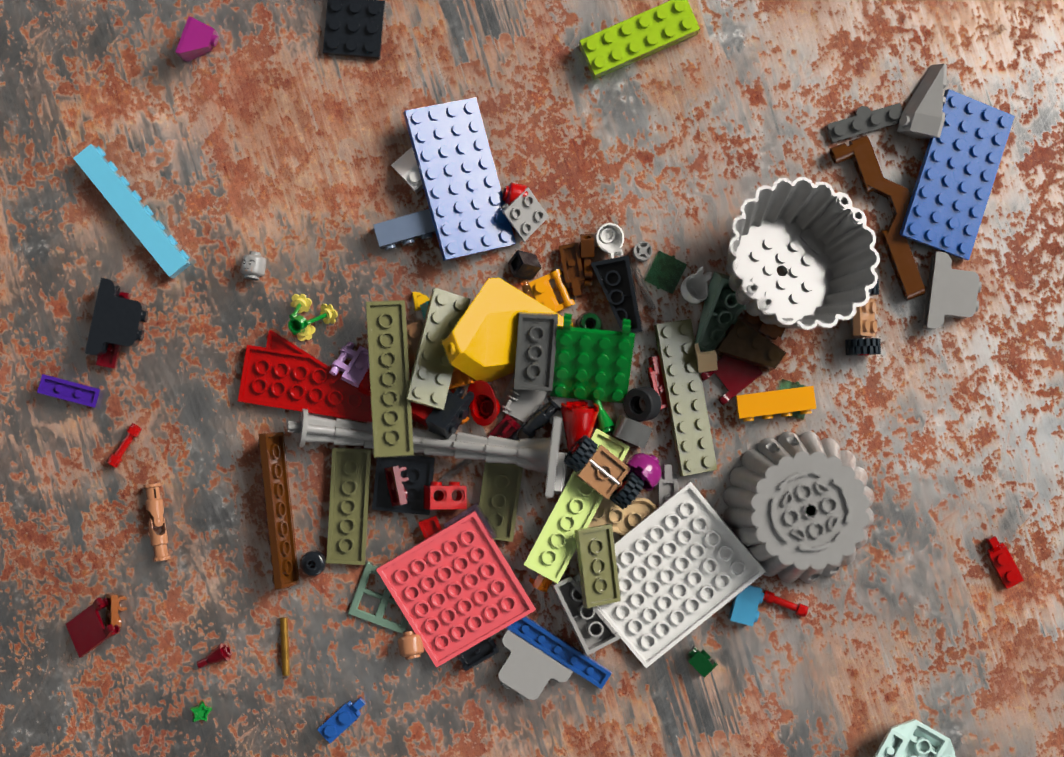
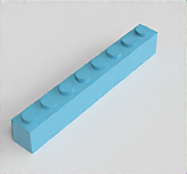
(132, 211)

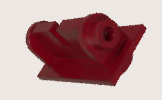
(505, 428)

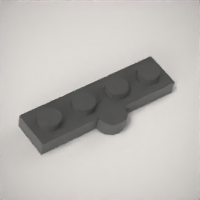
(864, 122)

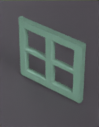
(385, 598)

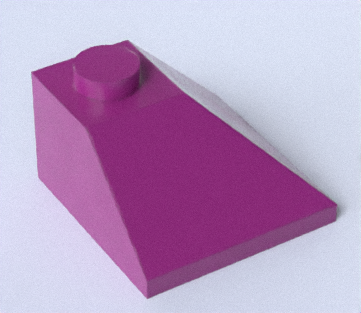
(196, 40)

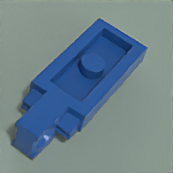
(341, 720)

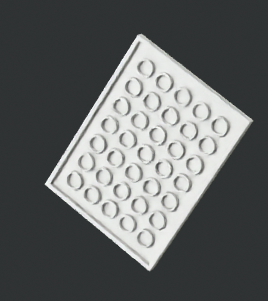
(675, 574)

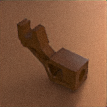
(587, 254)

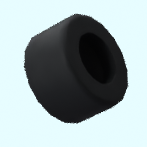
(652, 403)

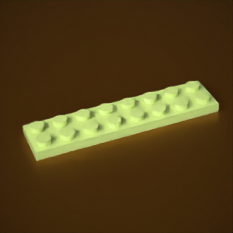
(572, 512)

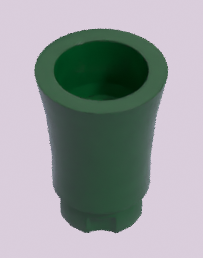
(584, 318)

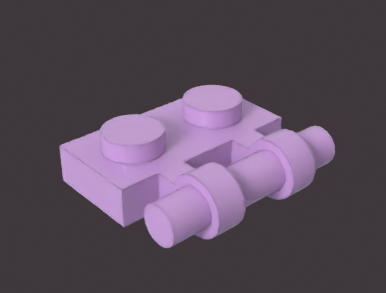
(357, 367)

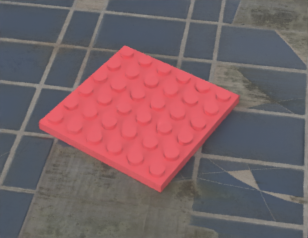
(456, 588)

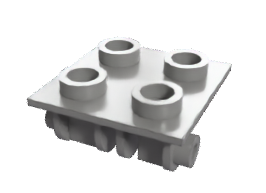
(525, 214)
(521, 403)

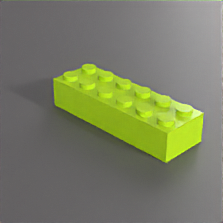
(638, 37)

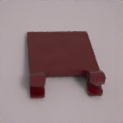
(733, 375)
(88, 629)

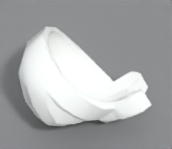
(610, 239)
(695, 286)

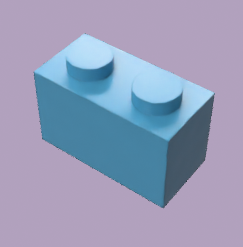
(745, 606)

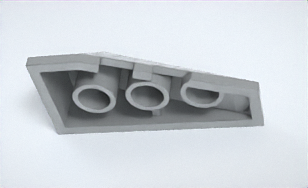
(924, 112)

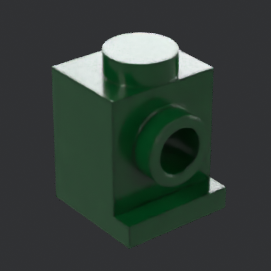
(700, 661)

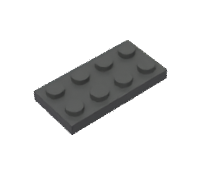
(535, 351)

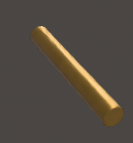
(284, 646)

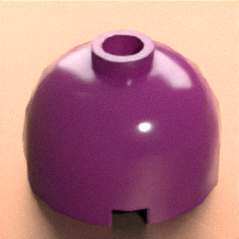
(646, 468)

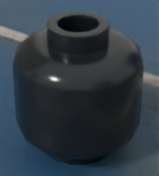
(313, 556)

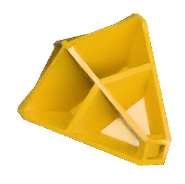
(487, 332)

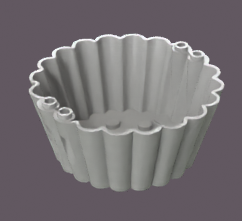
(818, 244)
(771, 501)

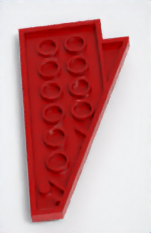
(295, 380)

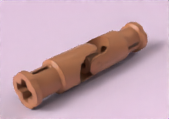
(155, 511)

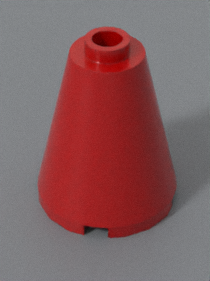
(578, 420)

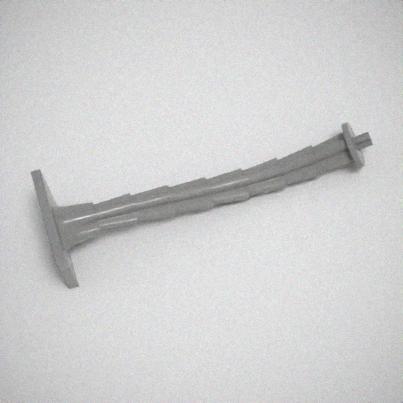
(530, 453)

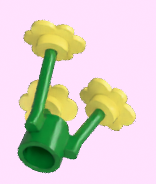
(303, 327)

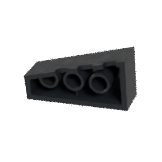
(619, 288)

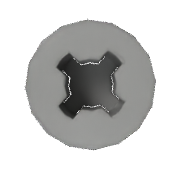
(644, 249)

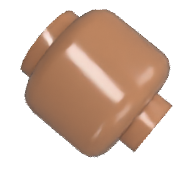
(410, 645)

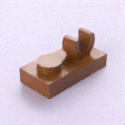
(112, 615)

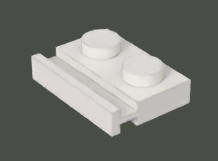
(563, 472)

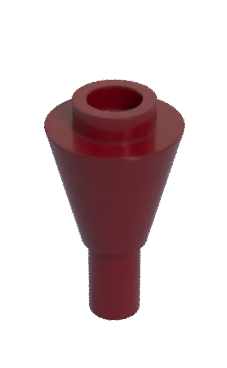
(219, 654)

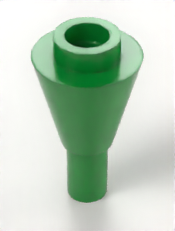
(604, 422)

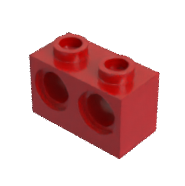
(445, 499)

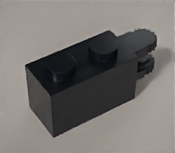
(446, 422)

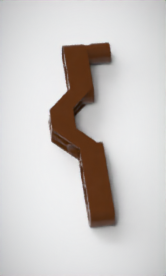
(898, 197)

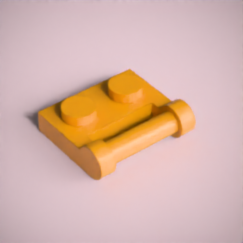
(544, 294)

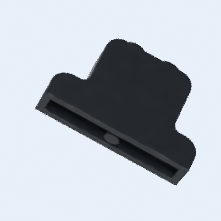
(115, 320)

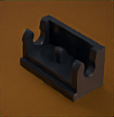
(478, 653)

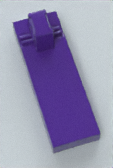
(68, 390)

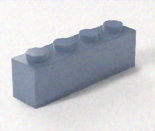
(404, 229)

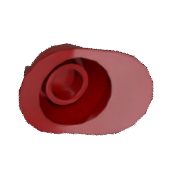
(485, 405)

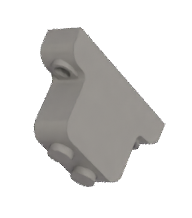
(949, 292)
(528, 668)

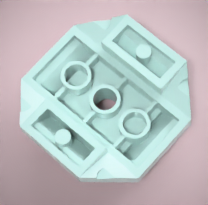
(914, 740)

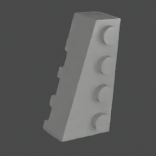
(587, 623)

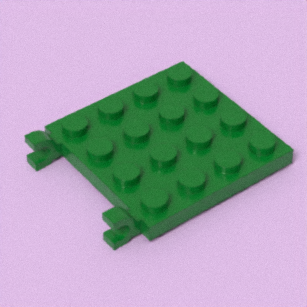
(592, 362)

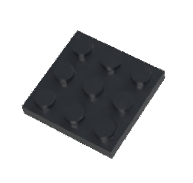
(354, 28)
(419, 472)

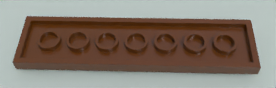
(279, 510)

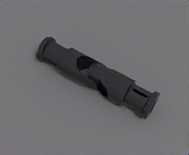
(537, 420)

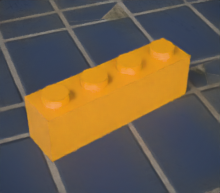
(775, 402)

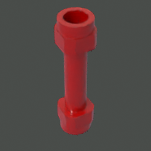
(115, 459)
(800, 609)

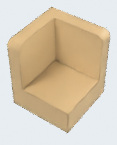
(705, 360)

